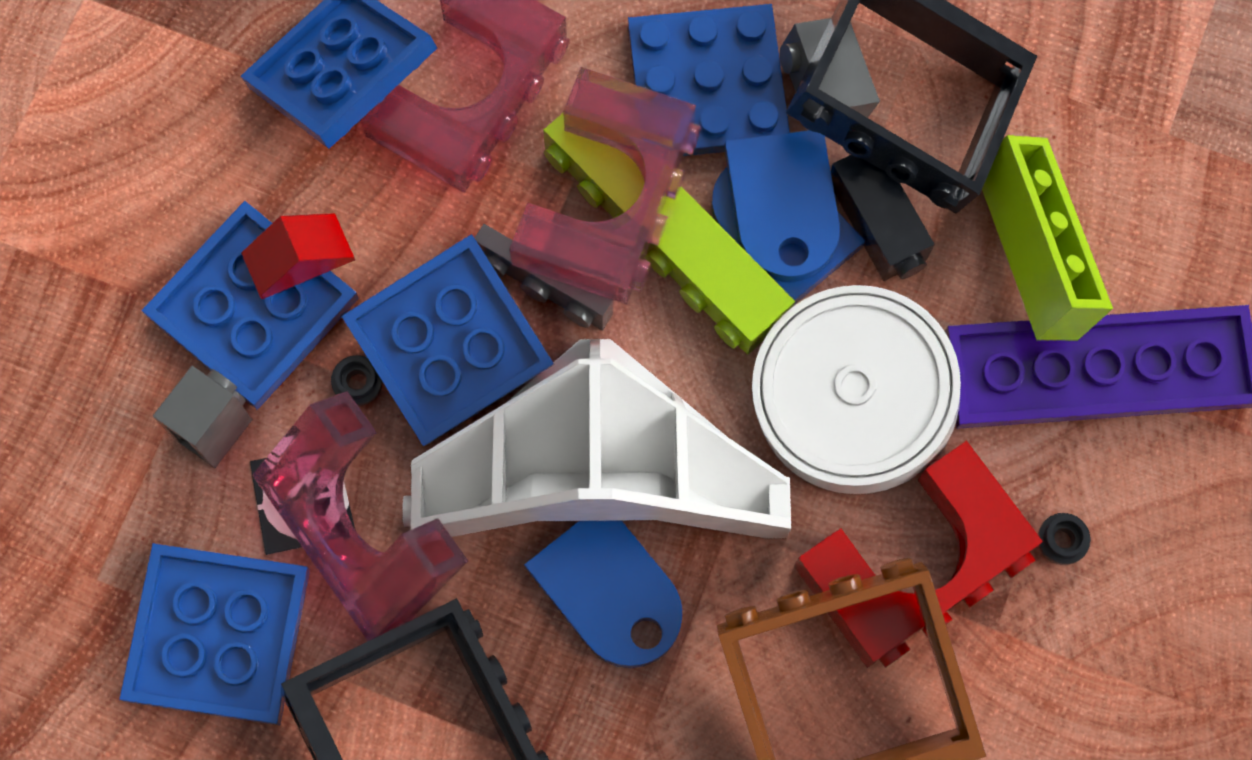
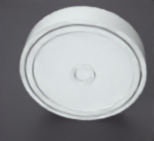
(856, 389)

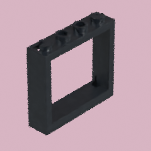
(957, 37)
(463, 632)

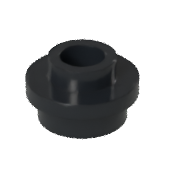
(352, 366)
(1074, 528)

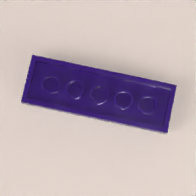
(1114, 370)

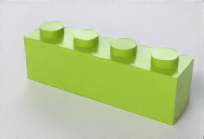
(1044, 240)

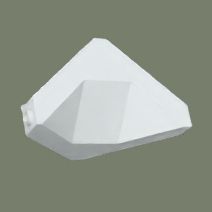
(596, 445)

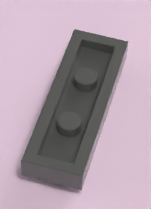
(578, 304)

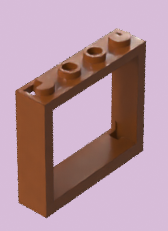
(955, 744)

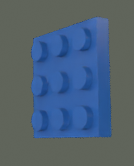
(720, 63)
(338, 65)
(228, 327)
(447, 340)
(215, 634)

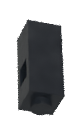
(882, 217)

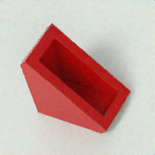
(296, 251)

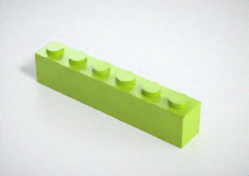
(694, 248)

